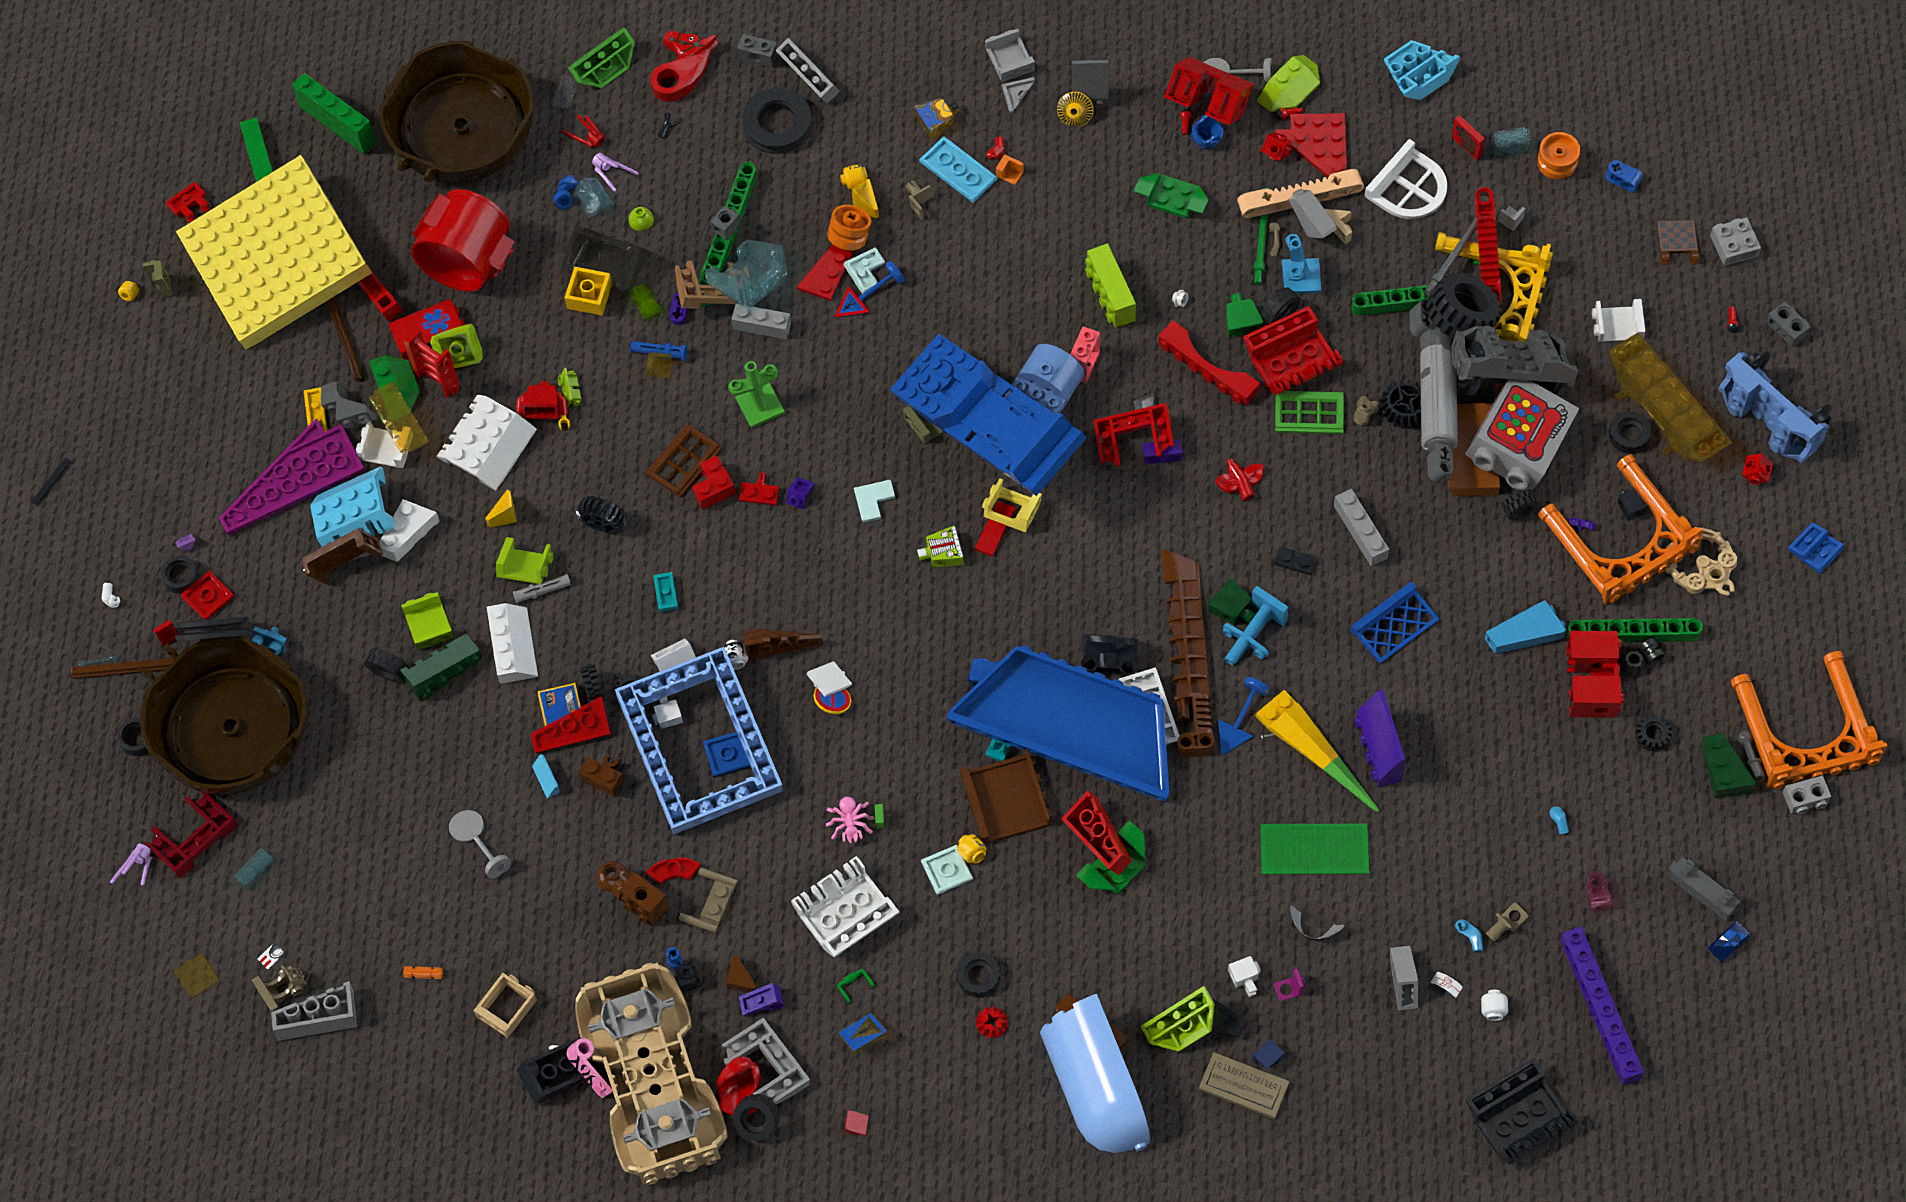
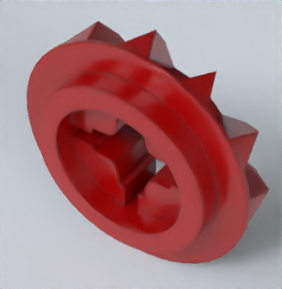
(987, 1029)

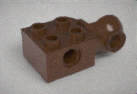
(633, 891)

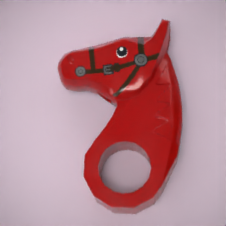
(693, 58)

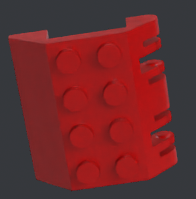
(1290, 351)

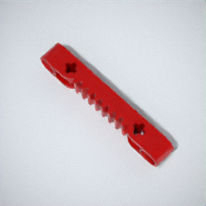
(1487, 241)

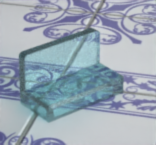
(592, 196)

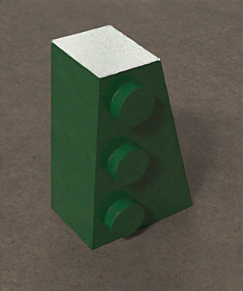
(1725, 768)

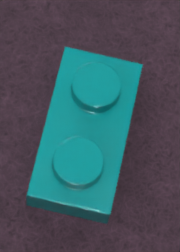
(665, 592)

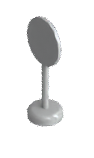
(1221, 64)
(467, 827)

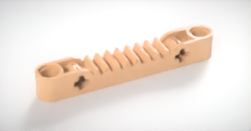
(1255, 204)

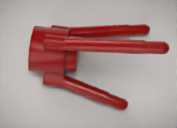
(594, 136)

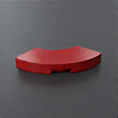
(673, 868)

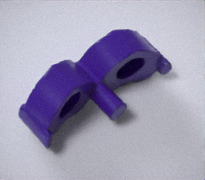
(1581, 522)

